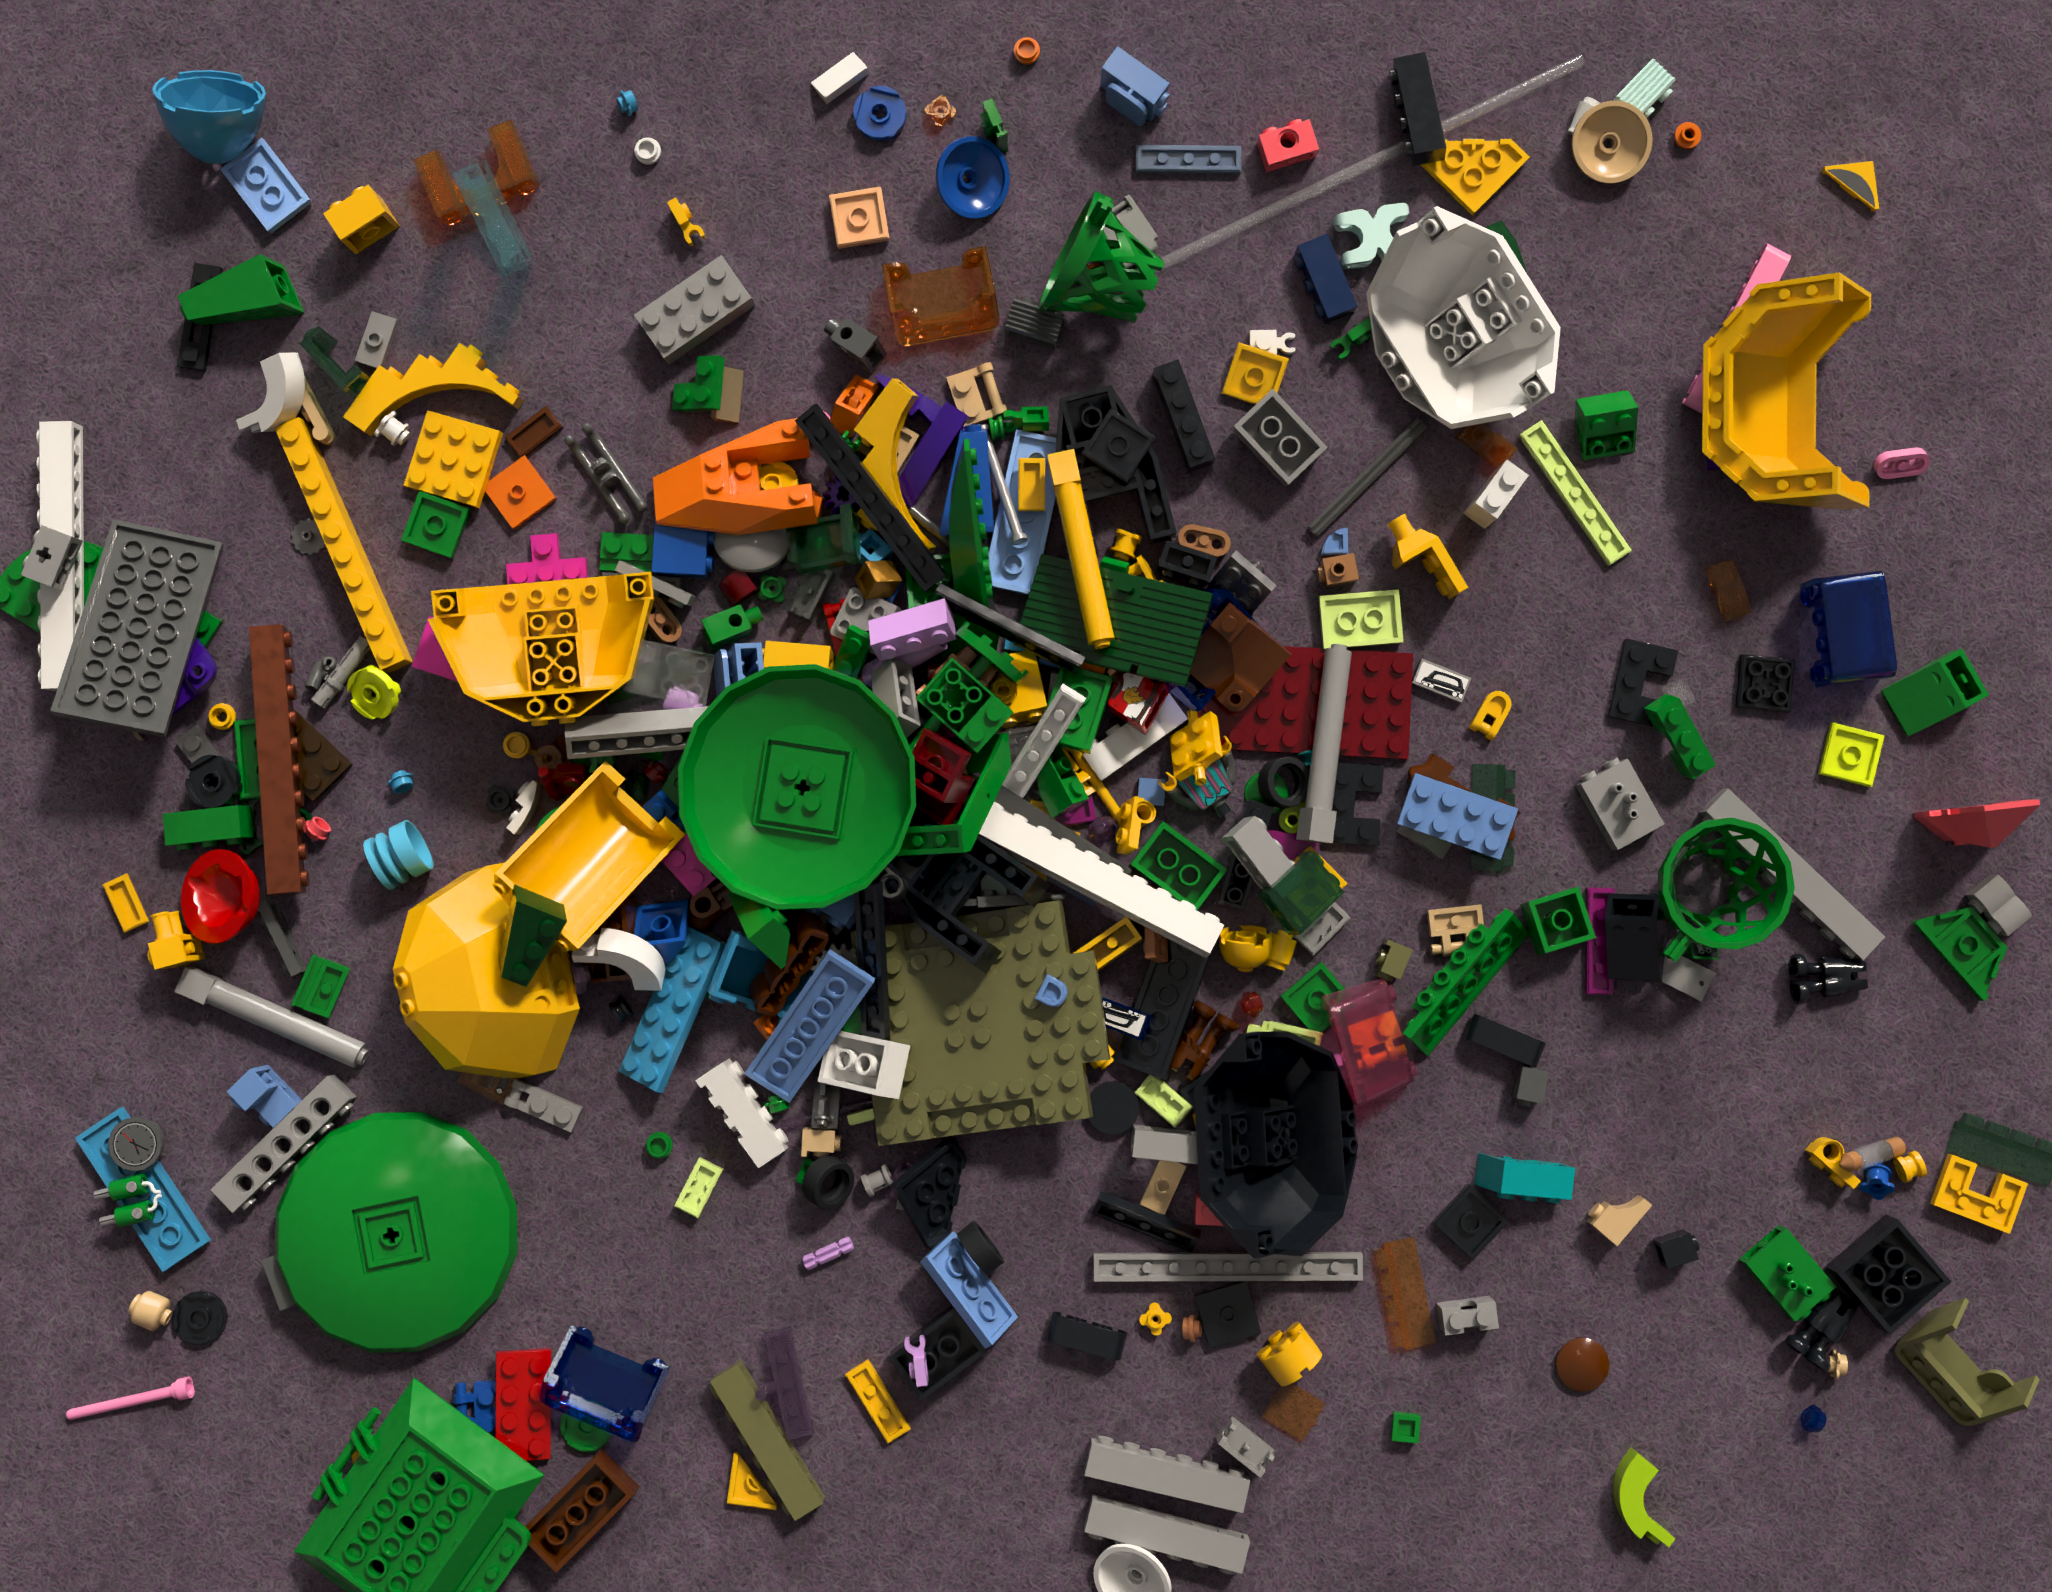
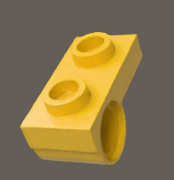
(1130, 824)
(1831, 1163)

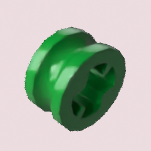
(996, 428)

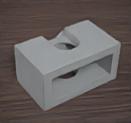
(1454, 1320)

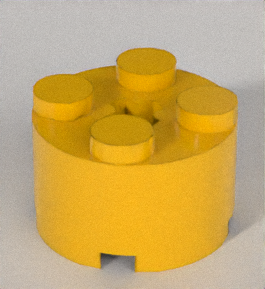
(1289, 1354)

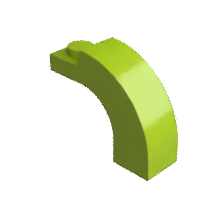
(1629, 1487)

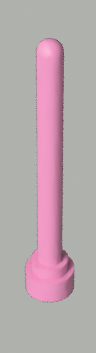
(180, 1389)

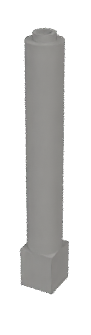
(1317, 818)
(212, 990)

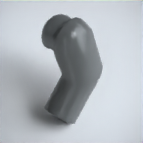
(319, 671)

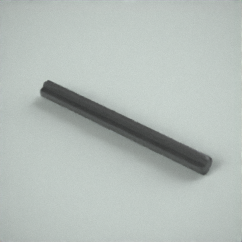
(1367, 477)

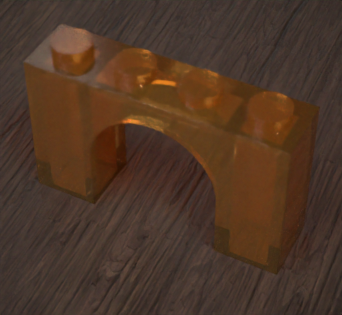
(513, 175)

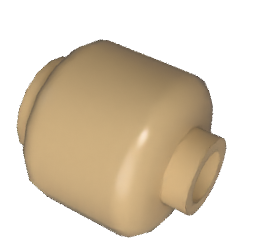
(150, 1310)

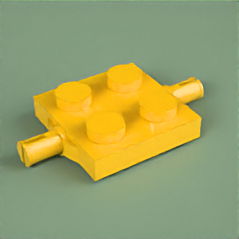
(1195, 747)

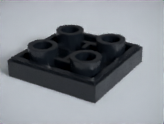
(1765, 683)

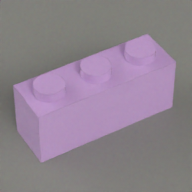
(912, 630)

